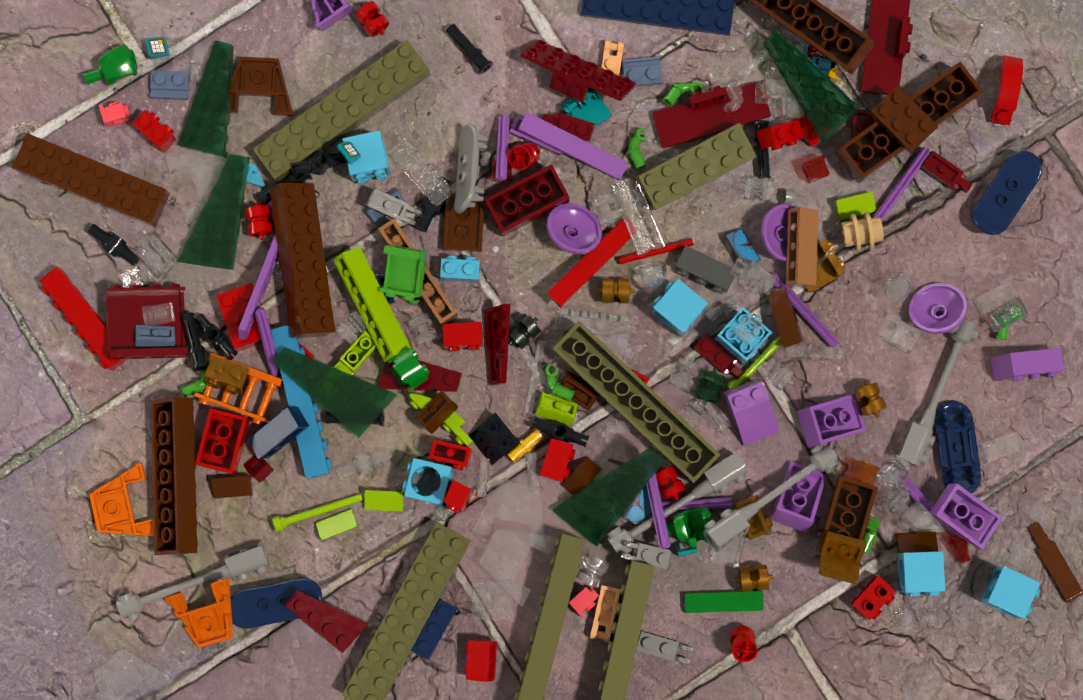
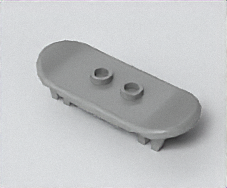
(467, 171)

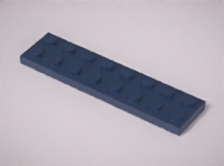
(689, 15)

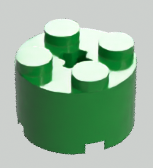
(408, 369)

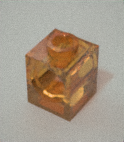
(865, 473)

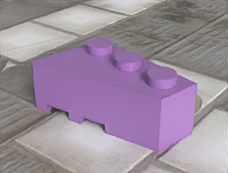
(330, 12)
(1027, 364)

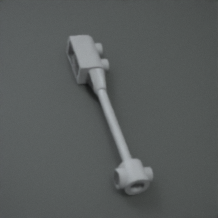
(920, 435)
(715, 480)
(736, 524)
(237, 565)

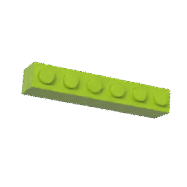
(371, 303)

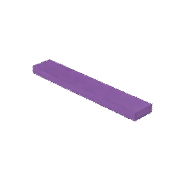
(573, 146)
(259, 290)

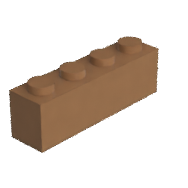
(802, 247)

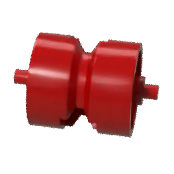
(370, 17)
(523, 155)
(259, 224)
(668, 483)
(743, 643)

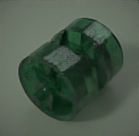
(709, 386)

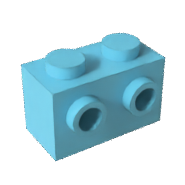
(460, 270)

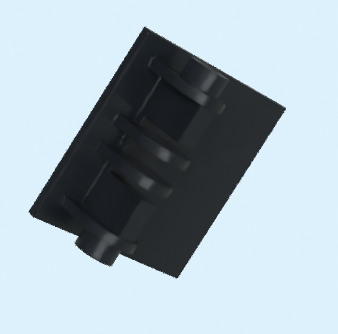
(494, 438)

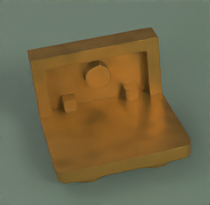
(829, 269)
(841, 557)

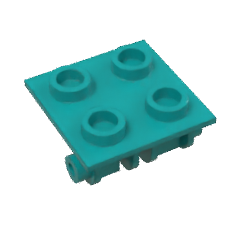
(590, 110)

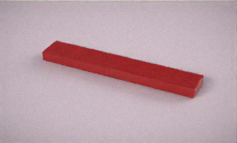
(590, 264)

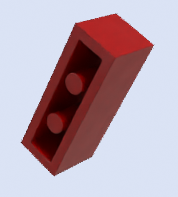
(458, 497)

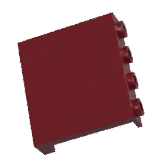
(125, 312)

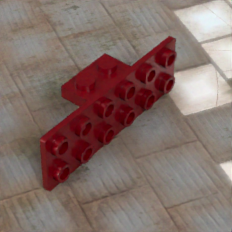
(889, 31)
(574, 75)
(706, 115)

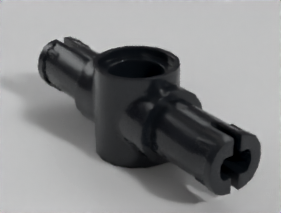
(311, 164)
(429, 212)
(113, 244)
(221, 342)
(549, 428)

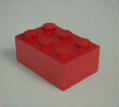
(233, 306)
(223, 441)

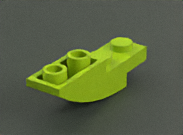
(357, 354)
(453, 423)

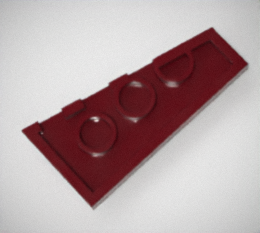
(497, 338)
(438, 379)
(331, 623)

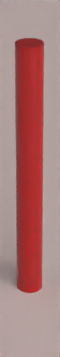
(668, 248)

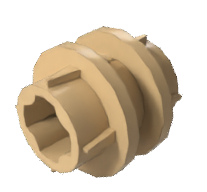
(862, 231)

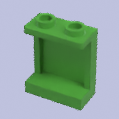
(404, 272)

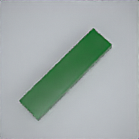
(723, 602)

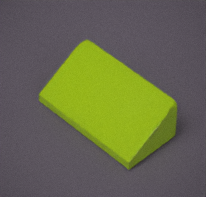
(855, 205)
(556, 409)
(384, 500)
(336, 524)

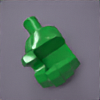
(113, 66)
(690, 525)

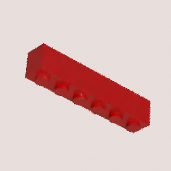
(80, 314)

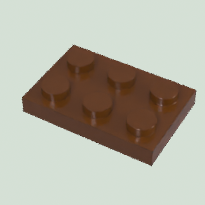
(904, 119)
(465, 229)

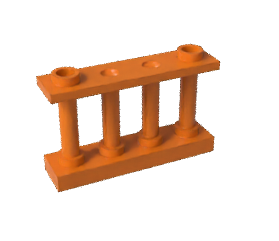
(253, 376)

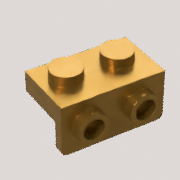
(226, 375)
(759, 523)

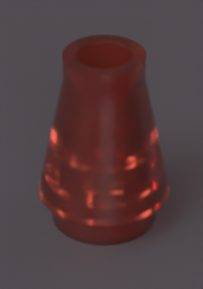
(959, 547)

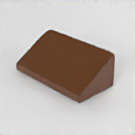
(584, 394)
(436, 412)
(232, 487)
(916, 543)

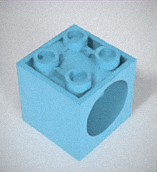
(373, 158)
(678, 307)
(734, 345)
(442, 471)
(921, 573)
(1011, 592)

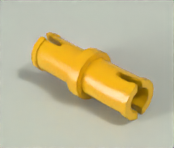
(525, 445)

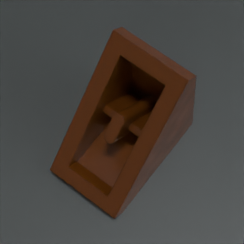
(581, 476)

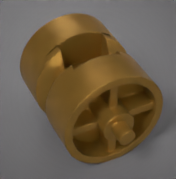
(615, 290)
(870, 399)
(753, 578)

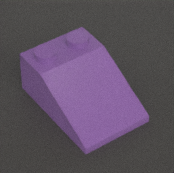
(751, 411)
(831, 420)
(800, 502)
(965, 515)

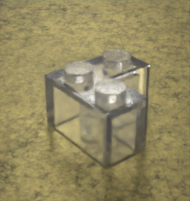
(778, 93)

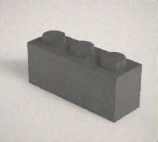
(704, 270)

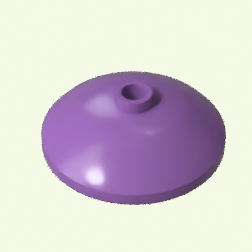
(574, 221)
(776, 223)
(936, 300)

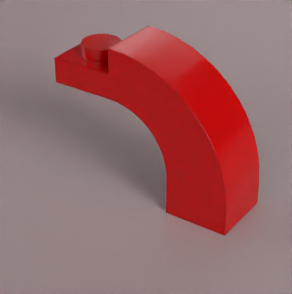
(1009, 89)

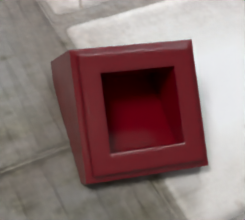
(259, 468)

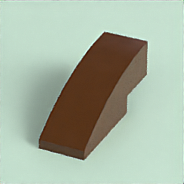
(785, 317)

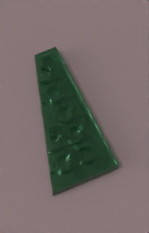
(816, 94)
(210, 110)
(218, 225)
(343, 395)
(604, 501)

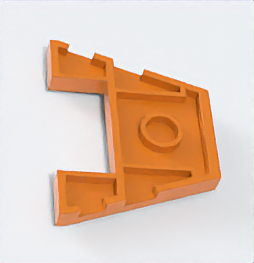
(113, 505)
(208, 623)

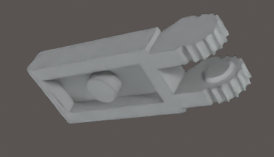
(391, 206)
(648, 554)
(661, 647)

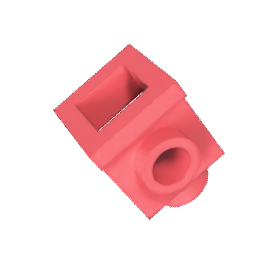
(115, 113)
(584, 600)

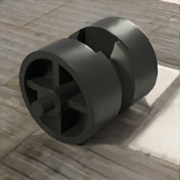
(523, 330)

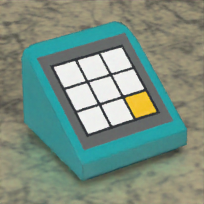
(157, 47)
(349, 152)
(684, 548)

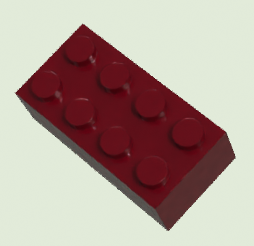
(527, 200)

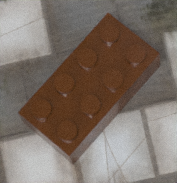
(848, 509)

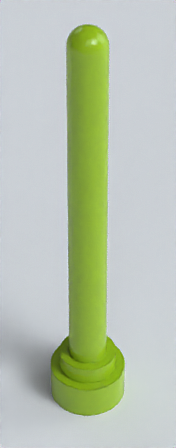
(755, 365)
(282, 522)

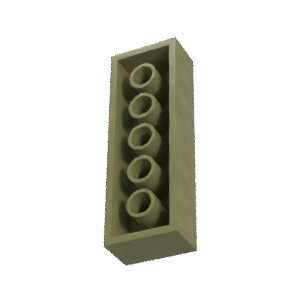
(696, 166)

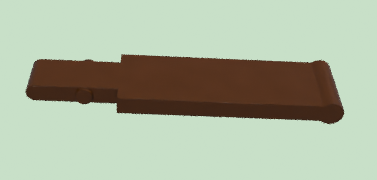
(1056, 564)

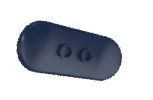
(1007, 192)
(957, 445)
(267, 603)

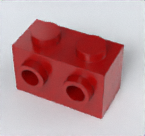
(154, 131)
(780, 134)
(462, 335)
(450, 453)
(557, 460)
(873, 597)
(480, 660)

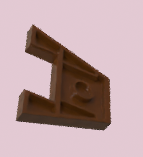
(260, 78)

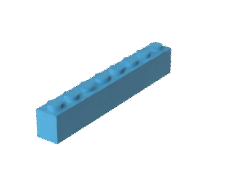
(310, 441)

